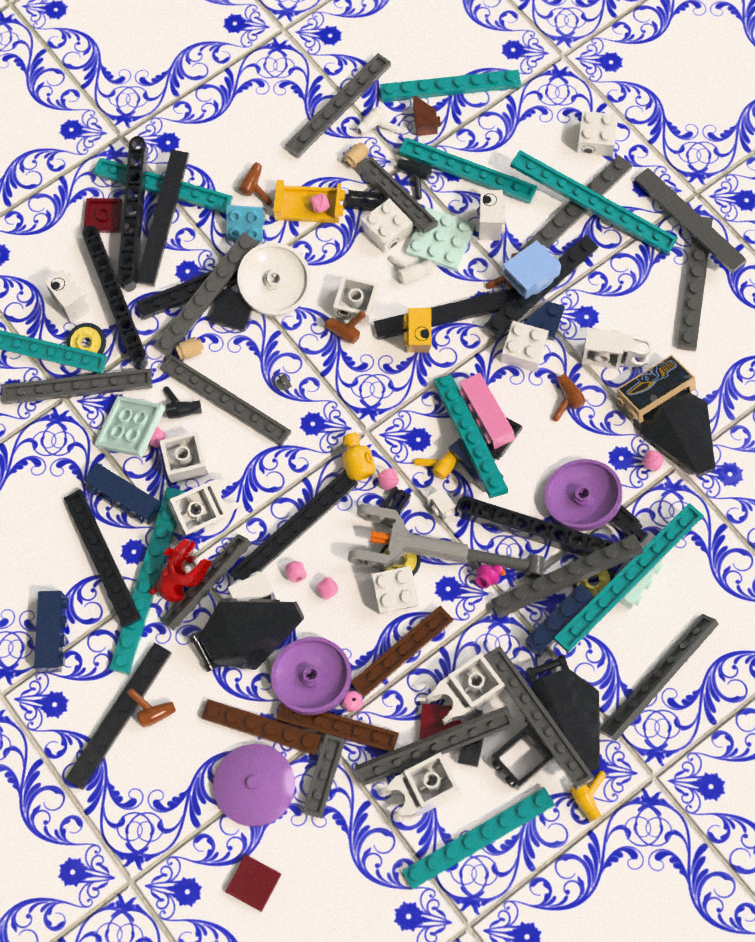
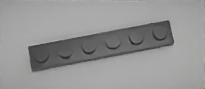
(401, 198)
(214, 574)

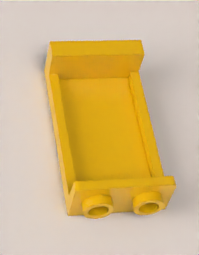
(293, 203)

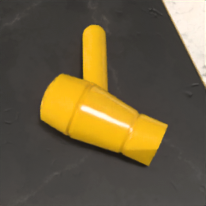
(442, 466)
(585, 799)

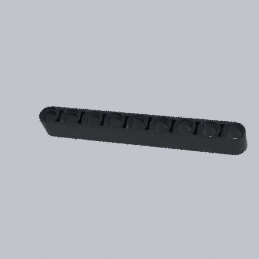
(132, 221)
(118, 303)
(531, 523)

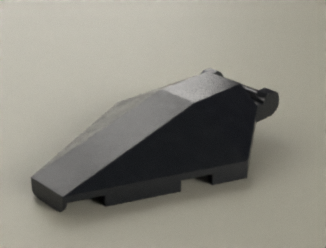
(682, 431)
(245, 632)
(572, 706)

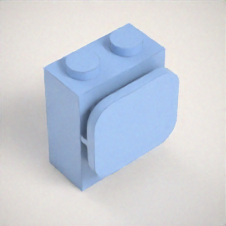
(531, 270)

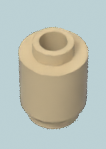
(355, 154)
(189, 348)

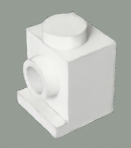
(441, 504)

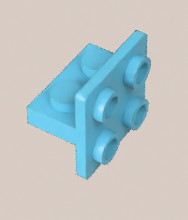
(245, 219)

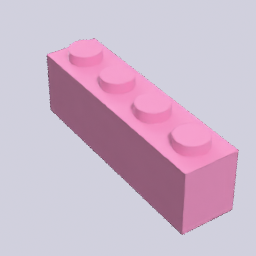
(487, 411)

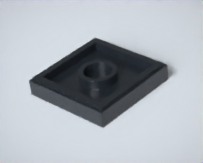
(231, 311)

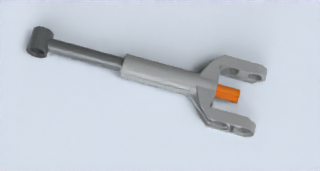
(403, 542)

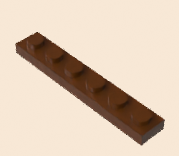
(402, 651)
(261, 727)
(342, 727)

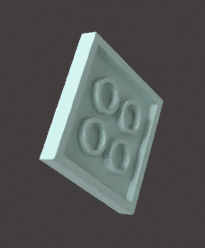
(443, 244)
(129, 426)

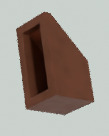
(425, 118)

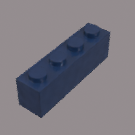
(122, 494)
(50, 632)
(543, 636)

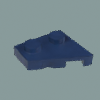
(547, 318)

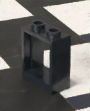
(535, 741)

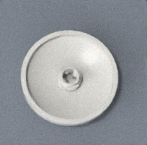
(273, 279)

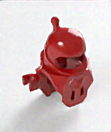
(174, 575)

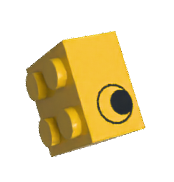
(418, 327)

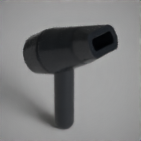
(418, 171)
(180, 409)

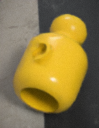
(357, 459)

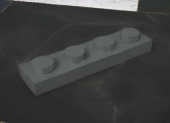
(323, 776)

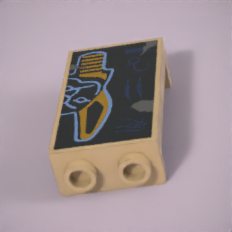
(654, 387)

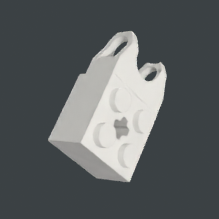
(613, 349)
(207, 501)
(461, 693)
(415, 787)

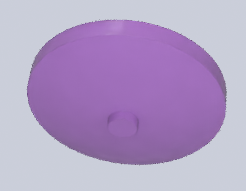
(583, 494)
(311, 675)
(254, 785)

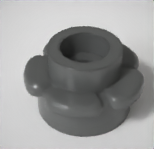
(284, 382)

